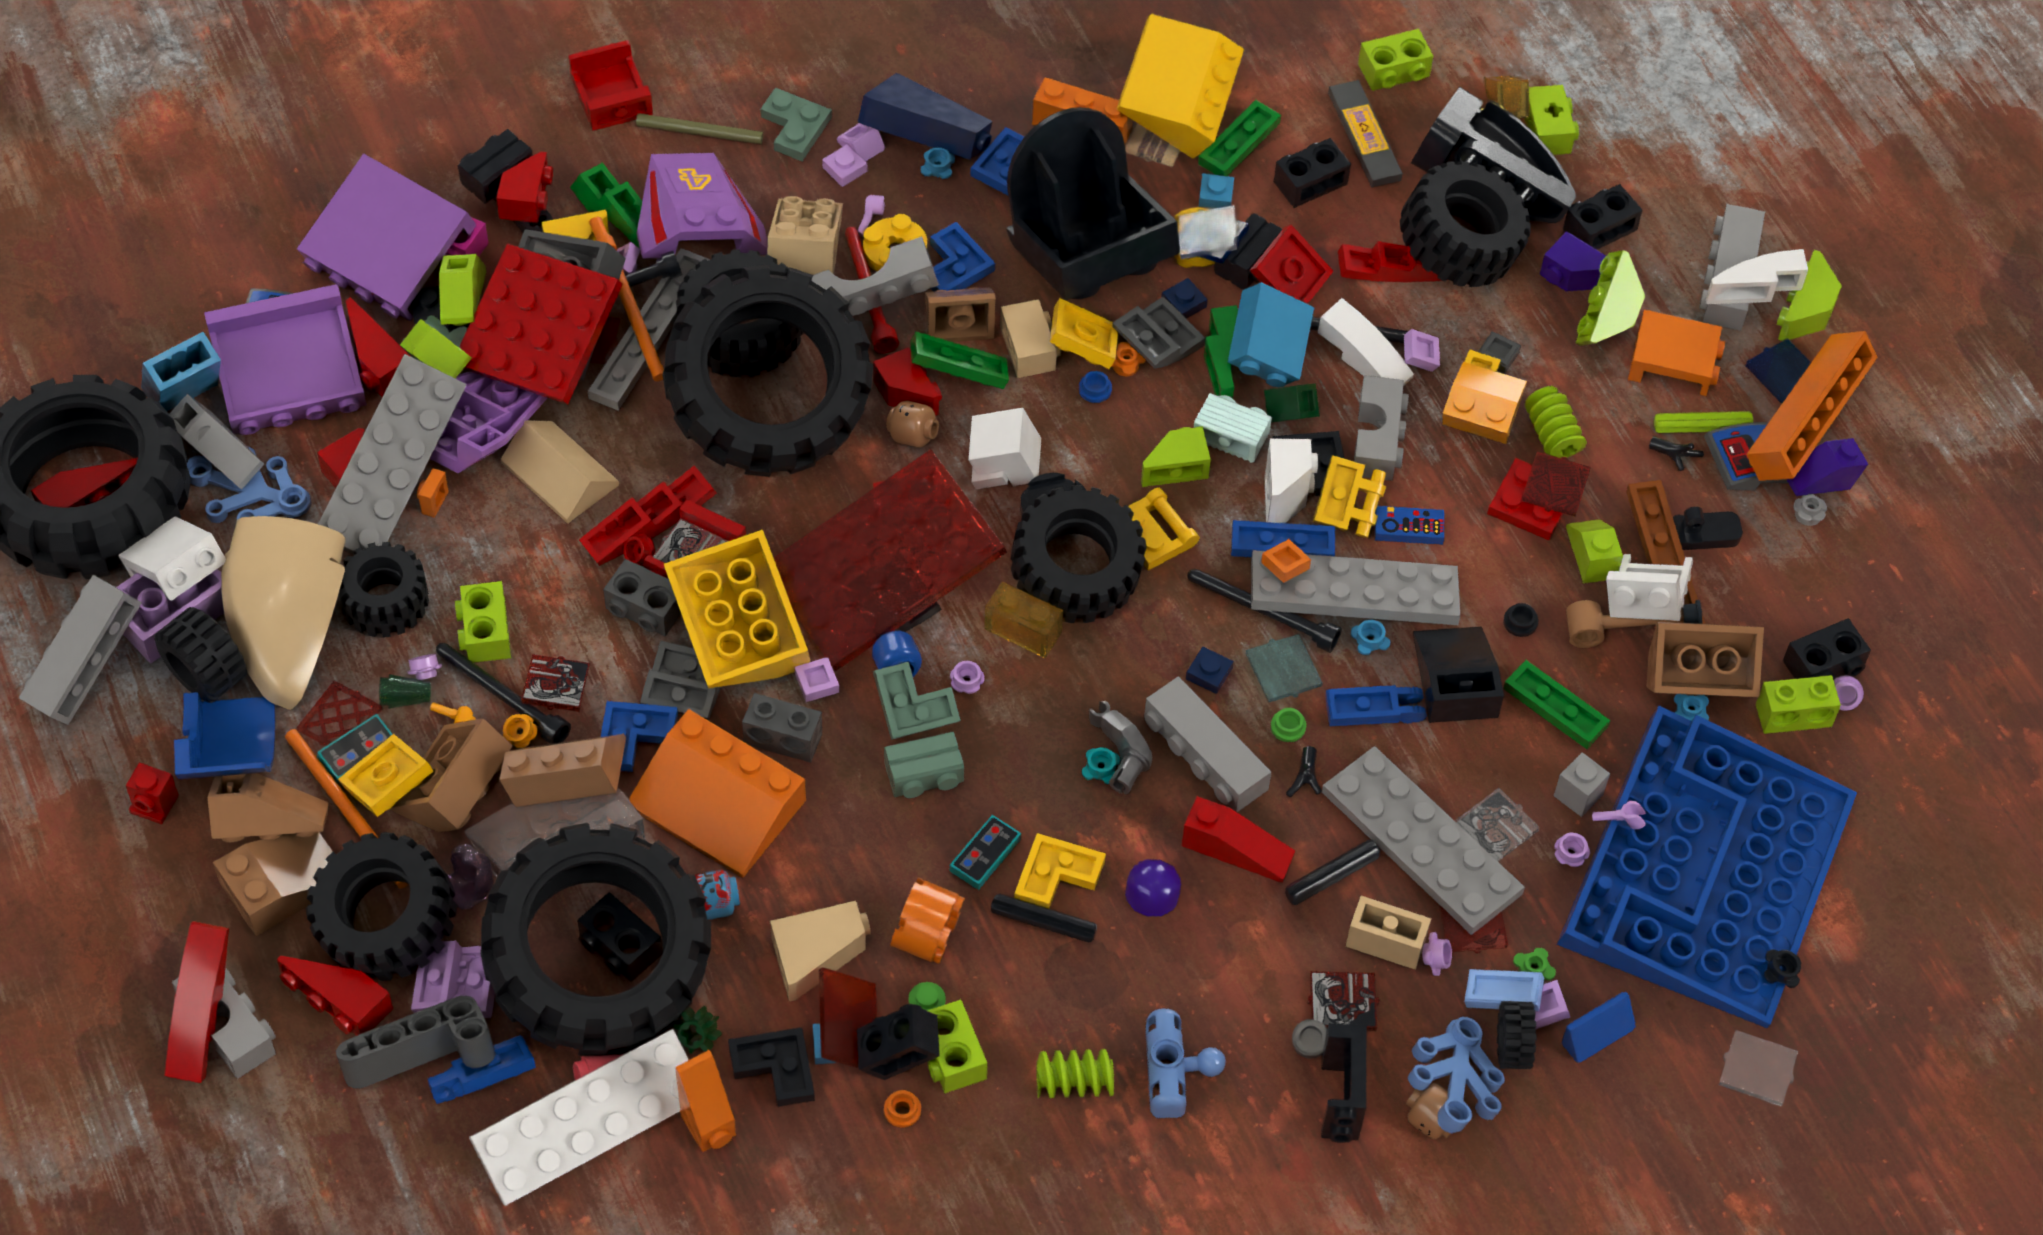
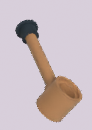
(1588, 624)

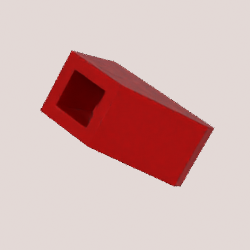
(523, 189)
(904, 381)

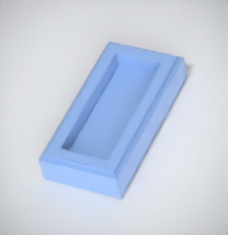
(1490, 987)

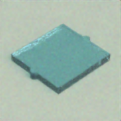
(1283, 668)

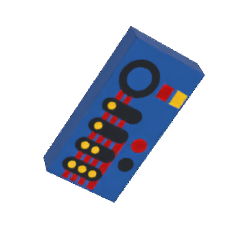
(1409, 525)

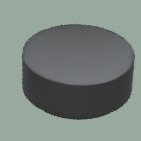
(1309, 1038)

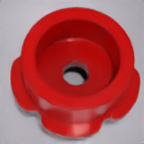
(638, 548)

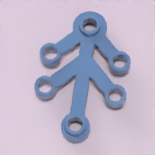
(252, 492)
(1465, 1037)

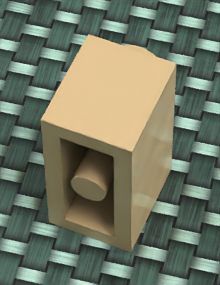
(1028, 338)
(1388, 932)

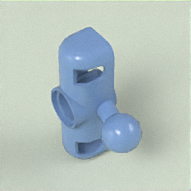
(1167, 1044)

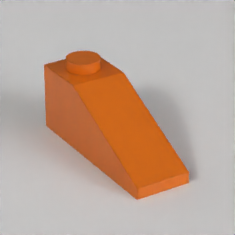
(704, 1102)

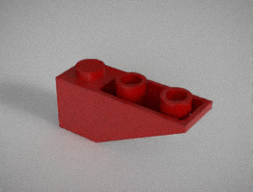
(83, 485)
(342, 992)

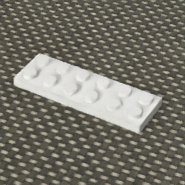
(582, 1119)

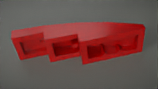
(1382, 263)
(649, 515)
(196, 1001)

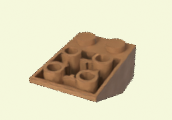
(262, 808)

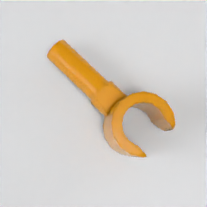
(461, 715)

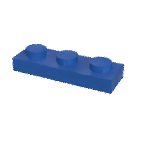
(1265, 535)

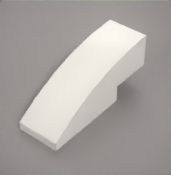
(1759, 278)
(1362, 343)

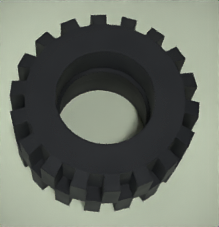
(389, 611)
(200, 654)

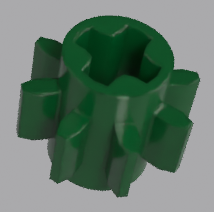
(697, 1029)

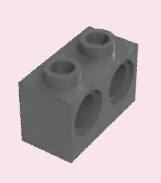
(648, 592)
(782, 727)

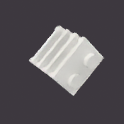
(1648, 590)

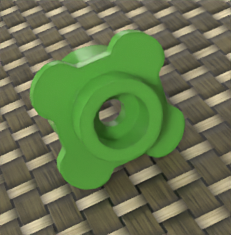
(1539, 958)

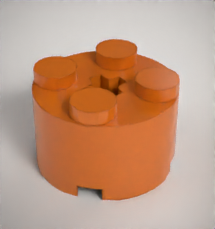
(927, 921)

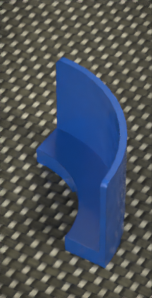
(225, 737)

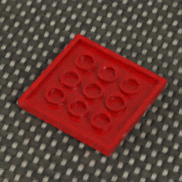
(538, 323)

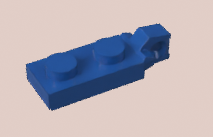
(510, 1060)

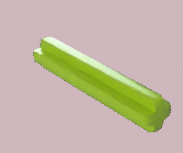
(1699, 421)

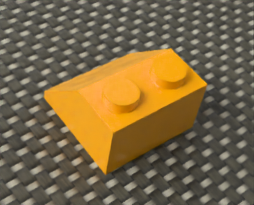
(1483, 402)

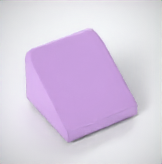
(863, 140)

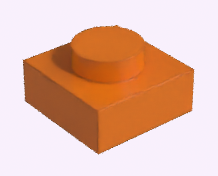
(432, 492)
(1286, 560)

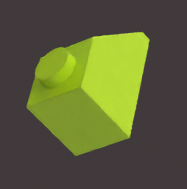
(1177, 458)
(1595, 549)

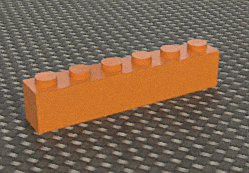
(1812, 406)

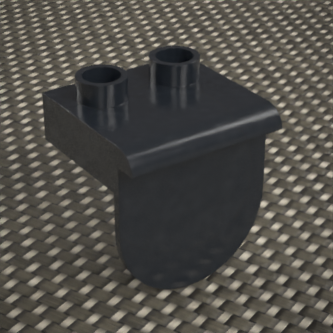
(1080, 209)

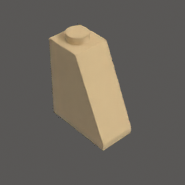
(815, 941)

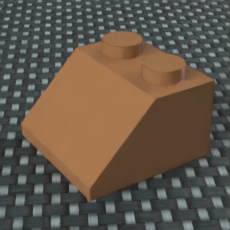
(960, 314)

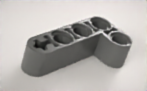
(417, 1040)

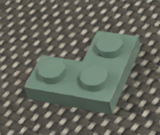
(801, 121)
(905, 710)

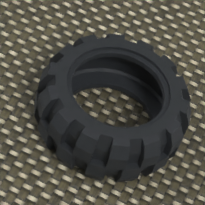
(786, 298)
(74, 417)
(610, 858)

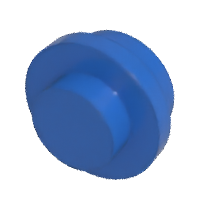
(1095, 387)

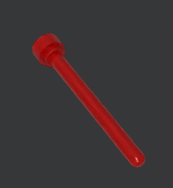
(883, 335)

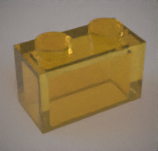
(1023, 619)

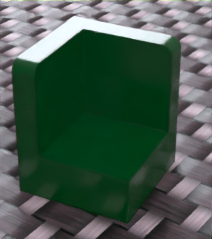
(1292, 402)

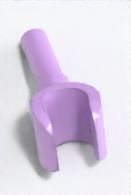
(873, 205)
(1629, 812)

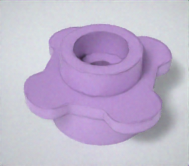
(1437, 953)

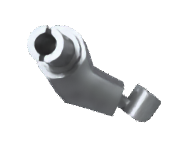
(1131, 745)

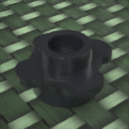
(1788, 961)

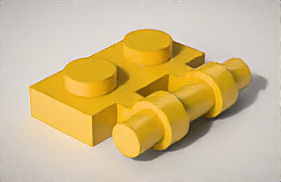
(1340, 492)

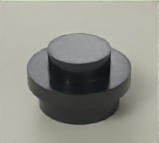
(1521, 620)

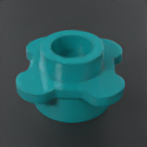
(1104, 757)

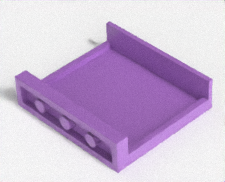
(383, 236)
(285, 359)

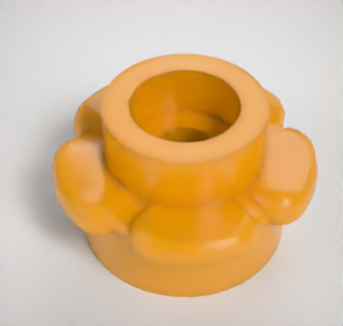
(511, 728)

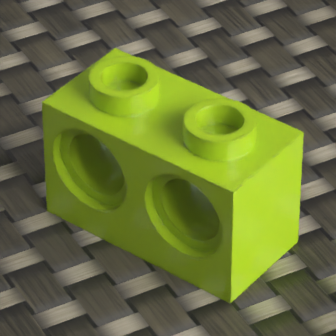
(1395, 59)
(483, 622)
(1798, 704)
(957, 1045)

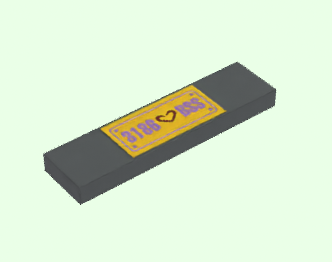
(1365, 133)

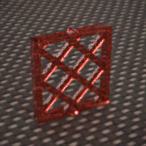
(319, 706)

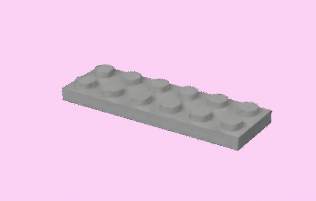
(392, 454)
(1361, 589)
(1423, 840)

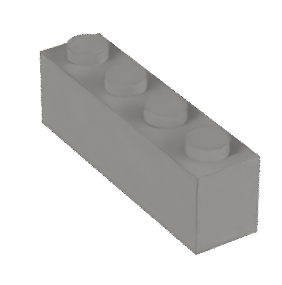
(1737, 241)
(80, 650)
(1206, 744)

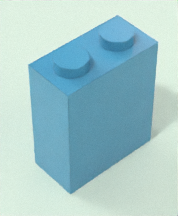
(1270, 335)
(180, 371)

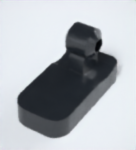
(1707, 530)

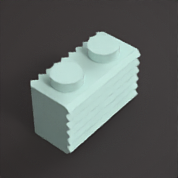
(1233, 426)

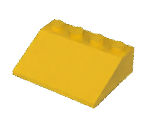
(1180, 82)
(737, 612)

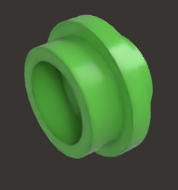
(1288, 725)
(927, 995)

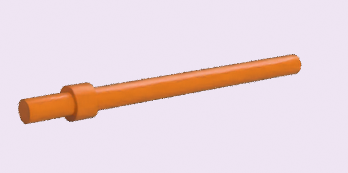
(631, 307)
(331, 787)

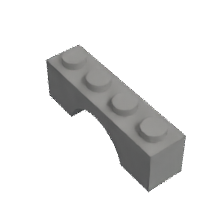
(903, 274)

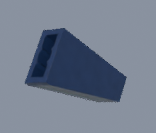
(924, 117)

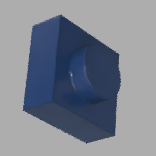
(1186, 298)
(1209, 670)

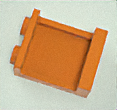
(1677, 349)

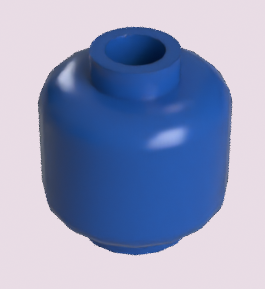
(896, 648)

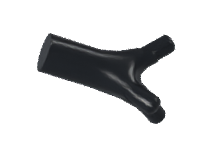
(1675, 450)
(1306, 773)

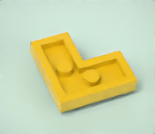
(1057, 861)

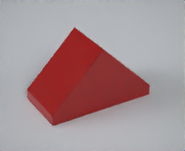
(337, 455)

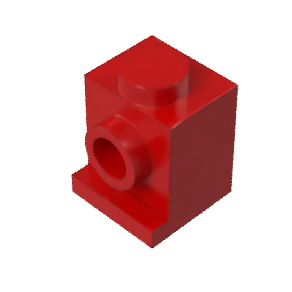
(151, 793)

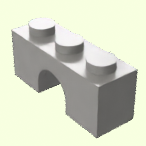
(1381, 405)
(244, 1039)

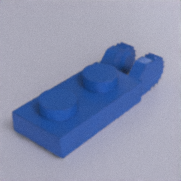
(1374, 705)

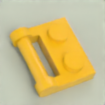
(1158, 545)

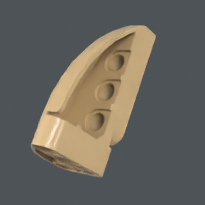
(280, 599)

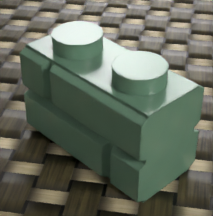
(924, 765)

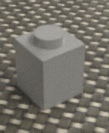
(1581, 784)

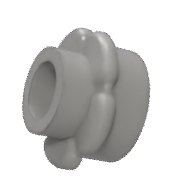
(1807, 515)

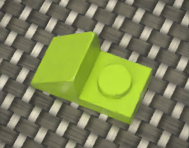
(435, 349)

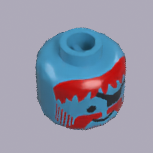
(720, 893)

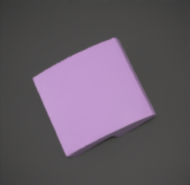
(453, 974)

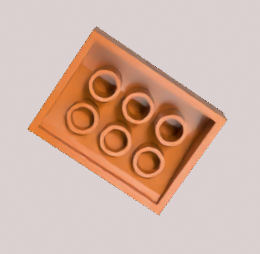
(717, 793)

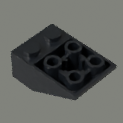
(1458, 674)

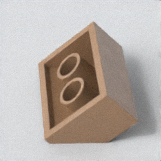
(1705, 659)
(463, 764)
(563, 770)

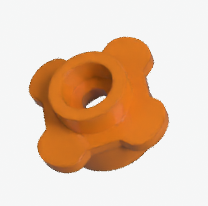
(1129, 366)

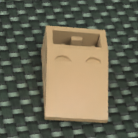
(805, 234)

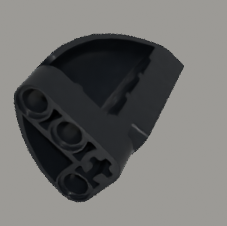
(1501, 145)

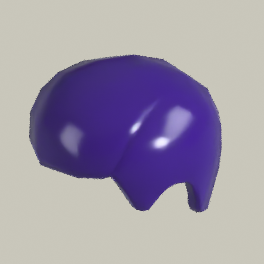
(1153, 887)

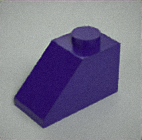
(1572, 264)
(1830, 468)

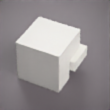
(1003, 448)

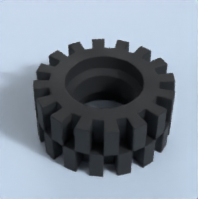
(1516, 1035)

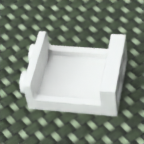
(174, 556)

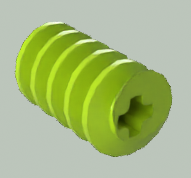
(1555, 422)
(1074, 1073)

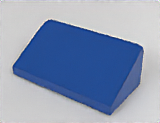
(1599, 1028)

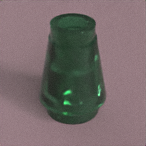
(403, 691)

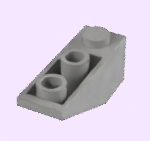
(215, 441)

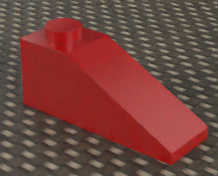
(376, 349)
(1235, 840)

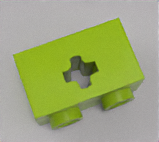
(1552, 119)

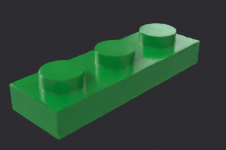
(1239, 139)
(959, 360)
(1556, 704)

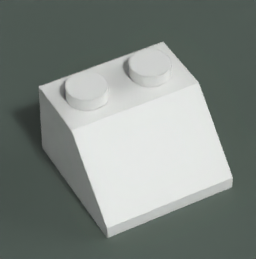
(1288, 478)

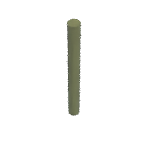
(699, 128)

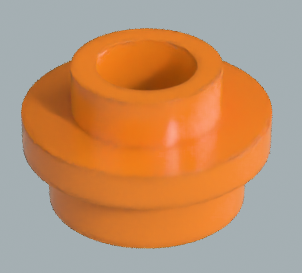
(902, 1099)

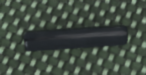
(1332, 872)
(1043, 918)

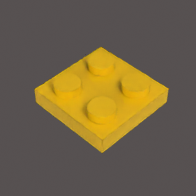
(1083, 334)
(385, 775)

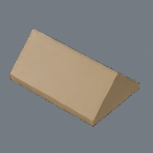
(557, 469)

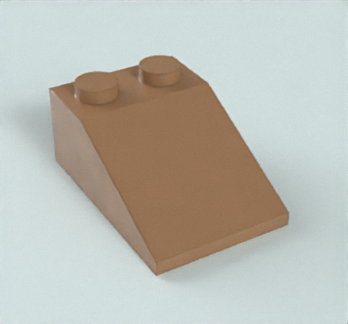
(271, 877)

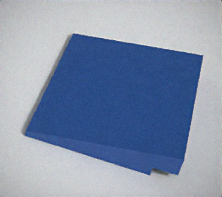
(1716, 872)

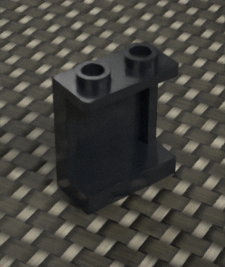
(1346, 1052)

